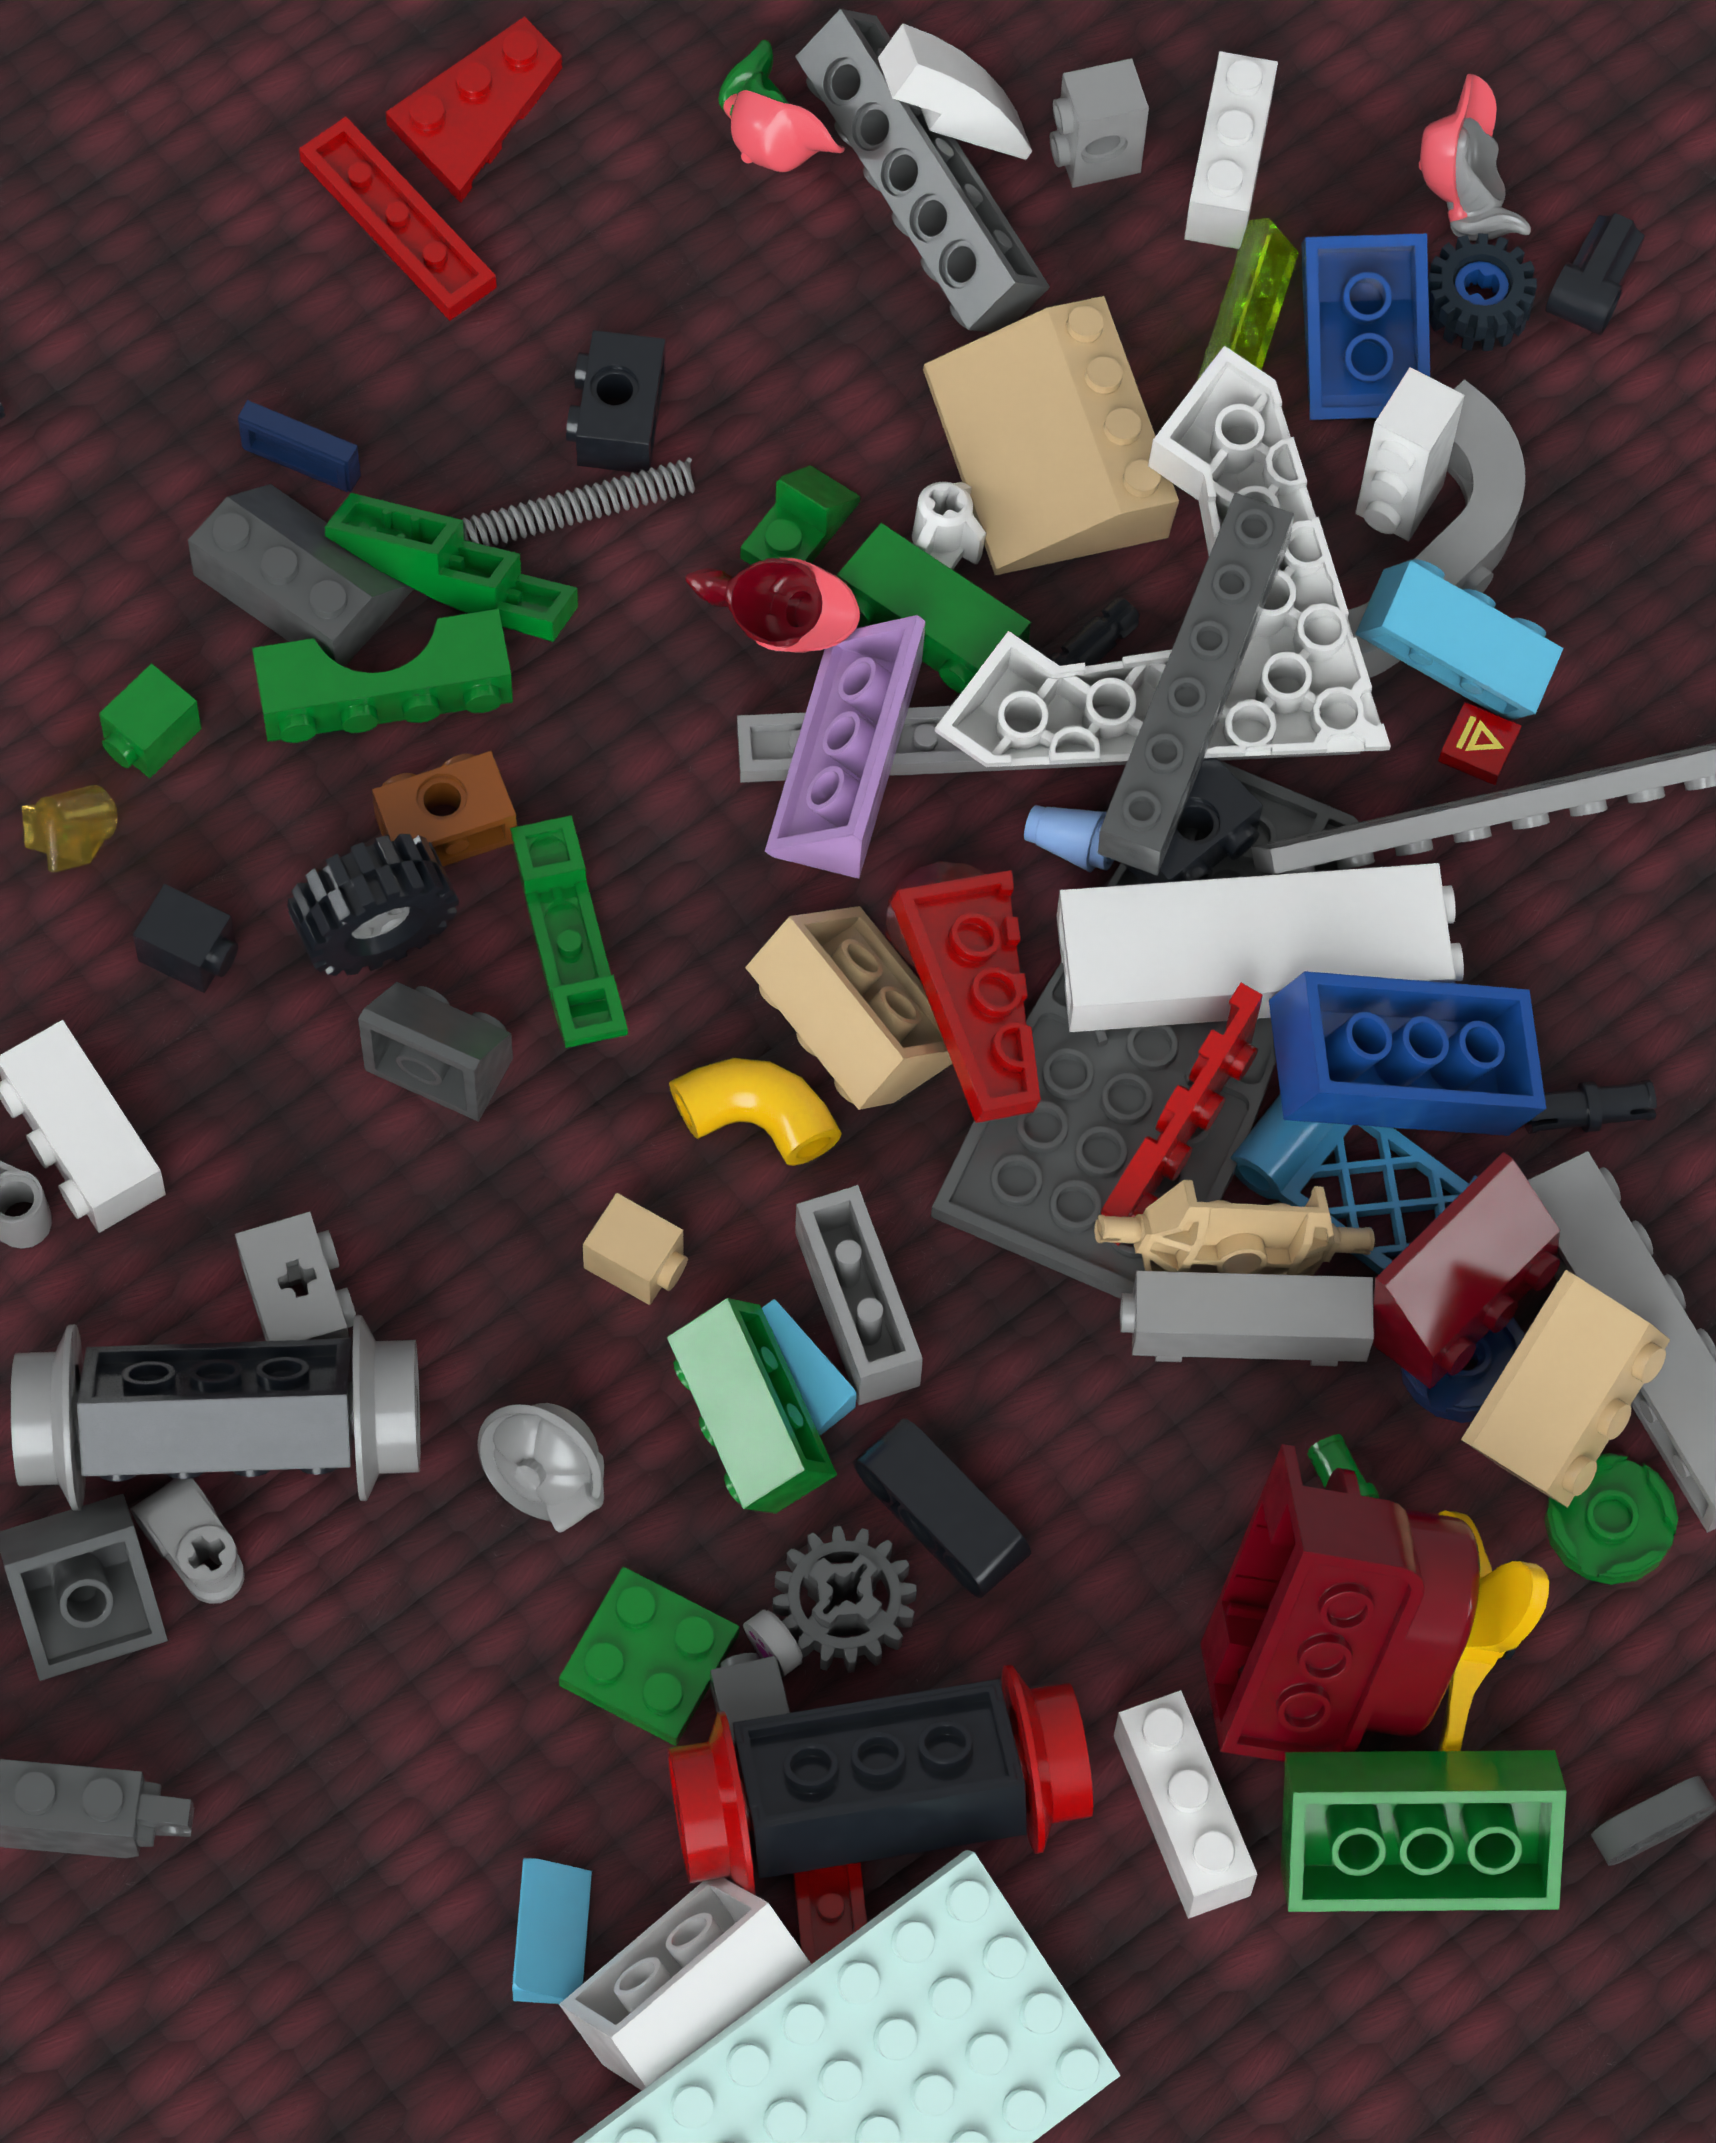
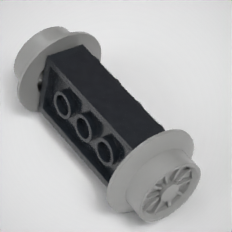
(215, 1410)

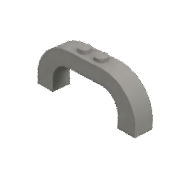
(1492, 479)

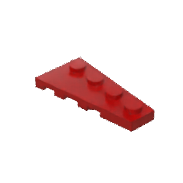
(971, 974)
(1187, 1109)

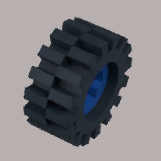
(1470, 314)

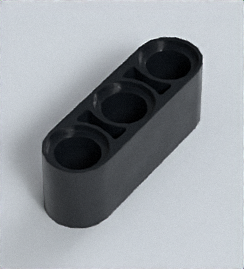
(942, 1508)

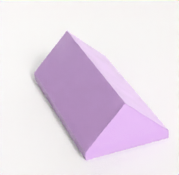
(847, 747)

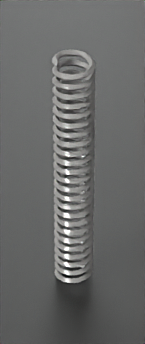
(574, 498)

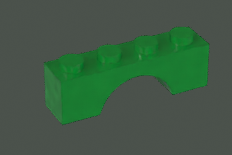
(312, 694)

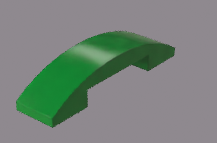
(567, 932)

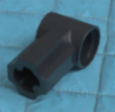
(1592, 285)

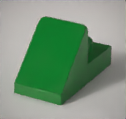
(802, 520)

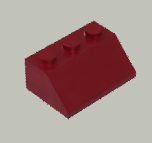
(1465, 1274)

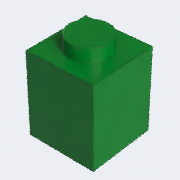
(149, 722)

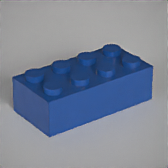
(1406, 1054)

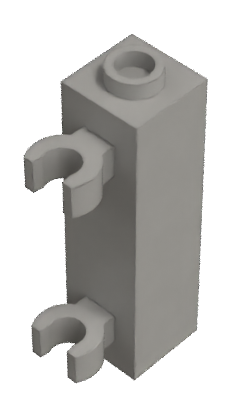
(1249, 1316)

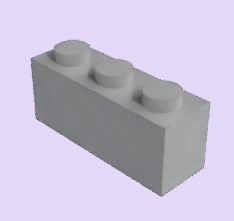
(858, 1295)

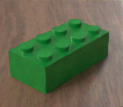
(1422, 1830)

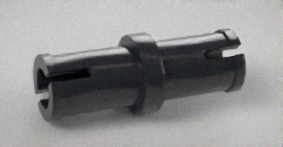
(1594, 1106)

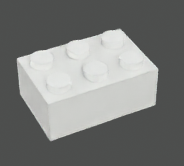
(684, 1981)

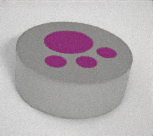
(773, 1638)

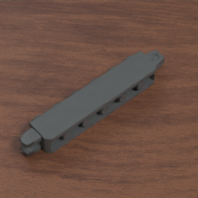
(85, 1810)

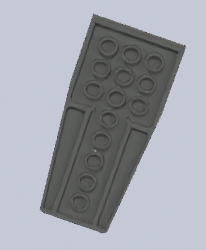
(1047, 1173)

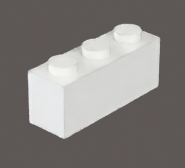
(1230, 150)
(1409, 454)
(78, 1128)
(1184, 1804)

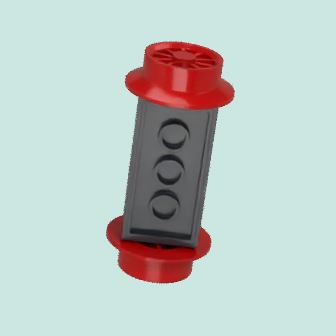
(881, 1779)

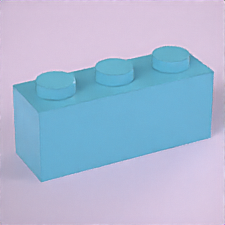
(1460, 639)

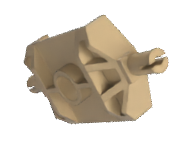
(1233, 1237)

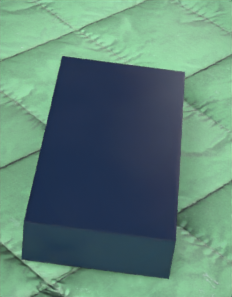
(299, 446)

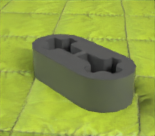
(1654, 1820)

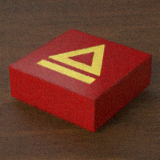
(1479, 743)

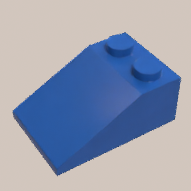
(1363, 320)

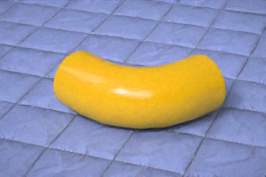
(757, 1095)

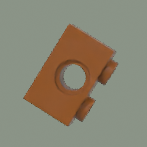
(463, 782)

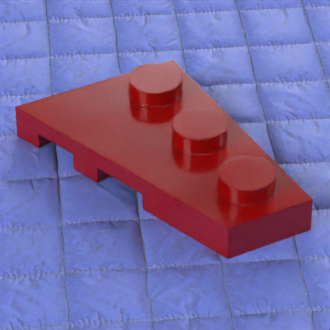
(471, 107)

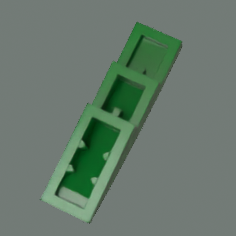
(433, 558)

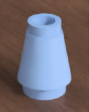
(1068, 834)

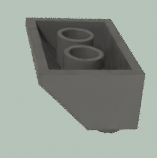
(289, 576)

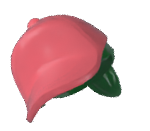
(763, 121)

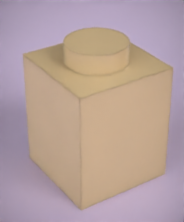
(635, 1250)

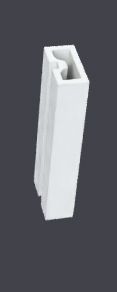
(1186, 945)

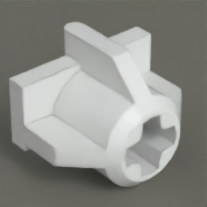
(947, 524)

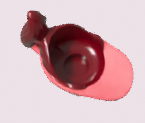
(783, 603)

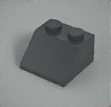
(435, 1048)
(81, 1587)

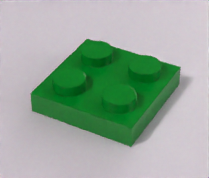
(649, 1656)

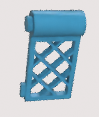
(1285, 1155)

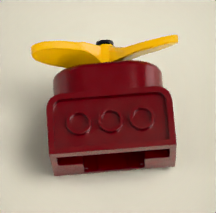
(1356, 1620)

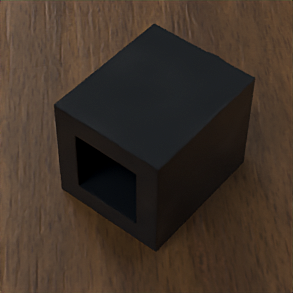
(186, 939)

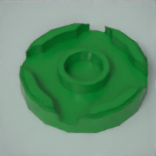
(1616, 1525)

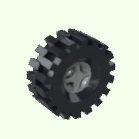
(372, 904)

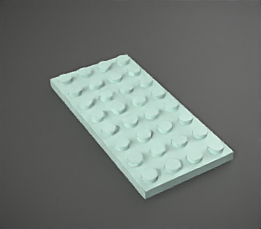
(902, 2033)

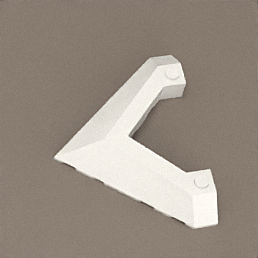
(1303, 669)

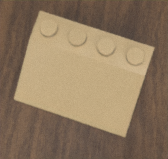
(1052, 438)

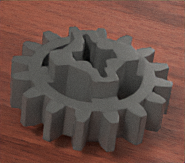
(825, 1579)

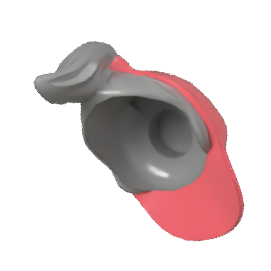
(1461, 166)

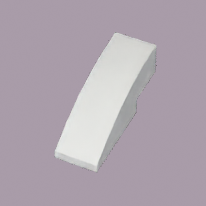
(952, 92)

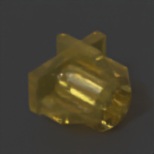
(70, 826)

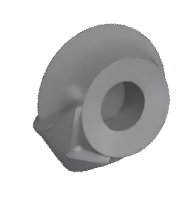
(543, 1462)

